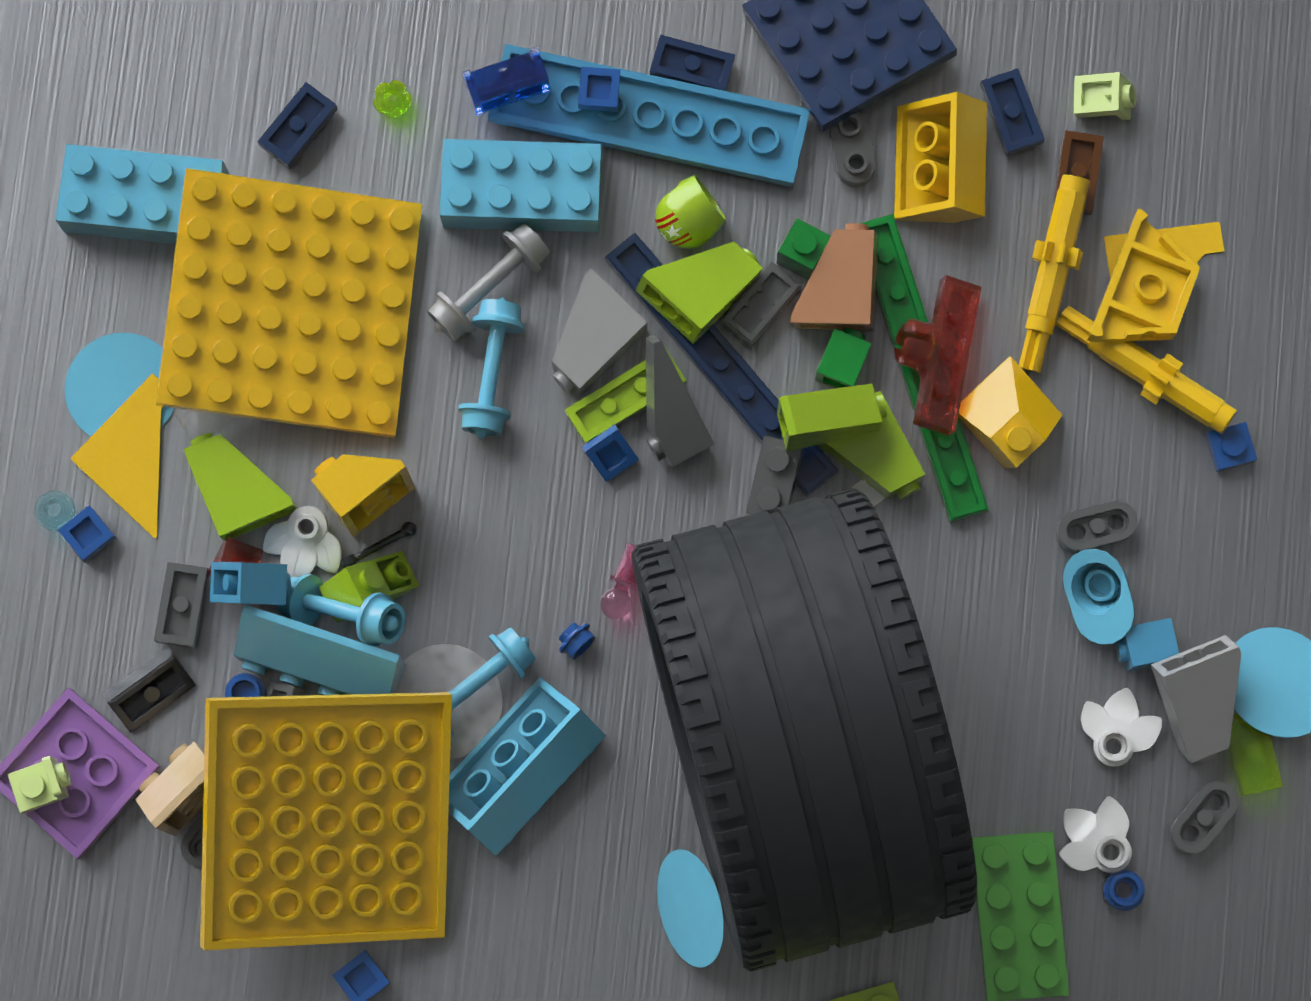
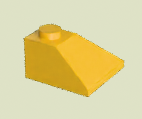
(1009, 414)

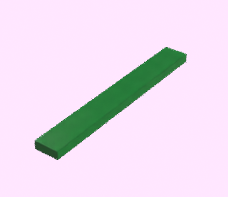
(899, 303)

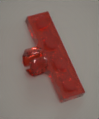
(941, 353)

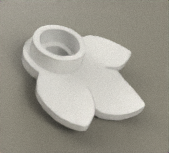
(301, 549)
(1119, 722)
(1093, 832)

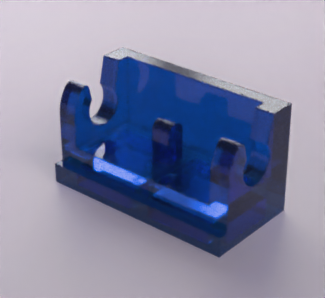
(506, 81)

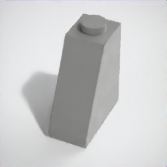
(595, 334)
(1200, 696)

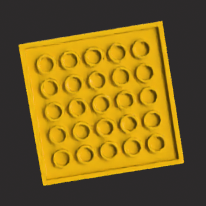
(289, 303)
(325, 819)

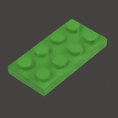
(1020, 917)

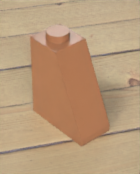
(842, 284)

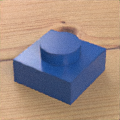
(599, 89)
(1232, 447)
(610, 453)
(87, 533)
(361, 978)

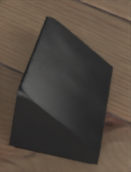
(149, 689)

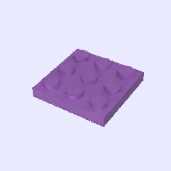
(101, 765)

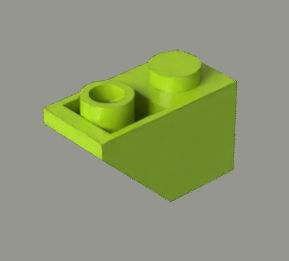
(384, 574)

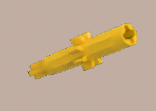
(1055, 259)
(1158, 376)

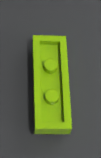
(612, 403)

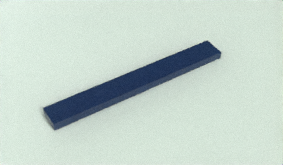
(722, 368)

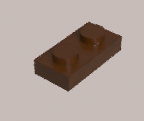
(1080, 158)

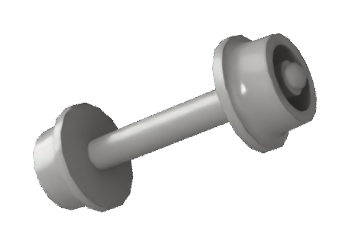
(525, 247)

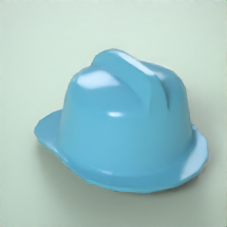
(1099, 596)

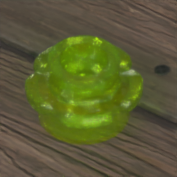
(392, 108)

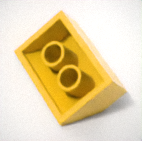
(941, 159)
(361, 488)

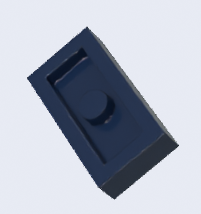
(692, 63)
(1012, 112)
(297, 125)

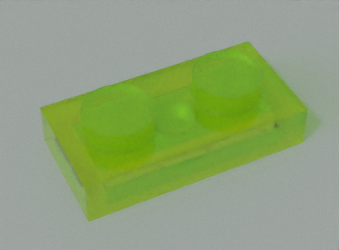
(1253, 759)

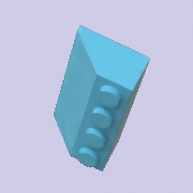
(314, 656)
(520, 765)

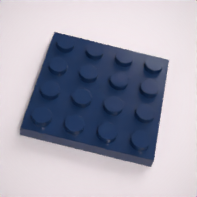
(849, 50)

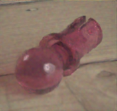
(616, 601)

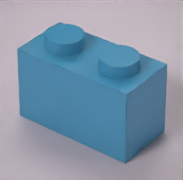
(249, 583)

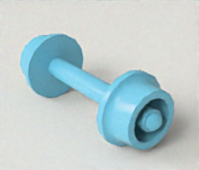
(498, 318)
(376, 620)
(512, 652)

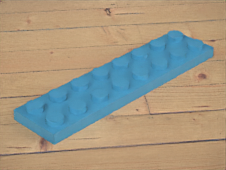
(667, 121)

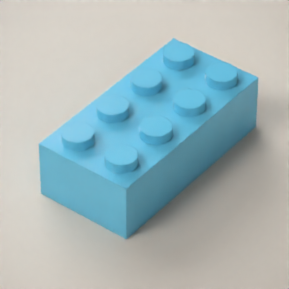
(519, 183)
(124, 192)

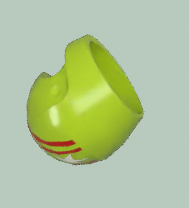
(688, 214)

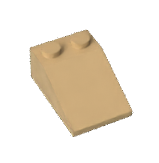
(177, 793)

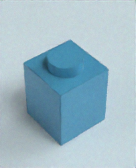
(1147, 644)

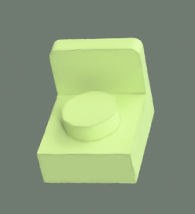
(1103, 95)
(40, 784)

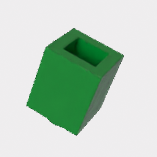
(802, 248)
(843, 358)

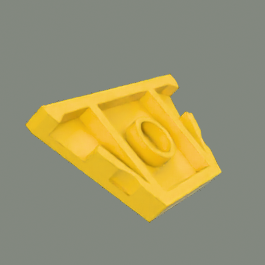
(1146, 288)

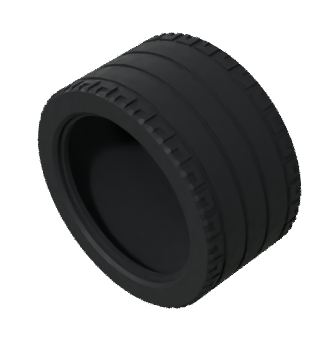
(808, 728)

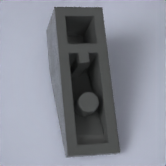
(670, 412)

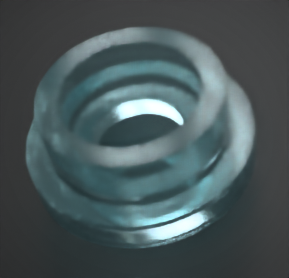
(66, 513)

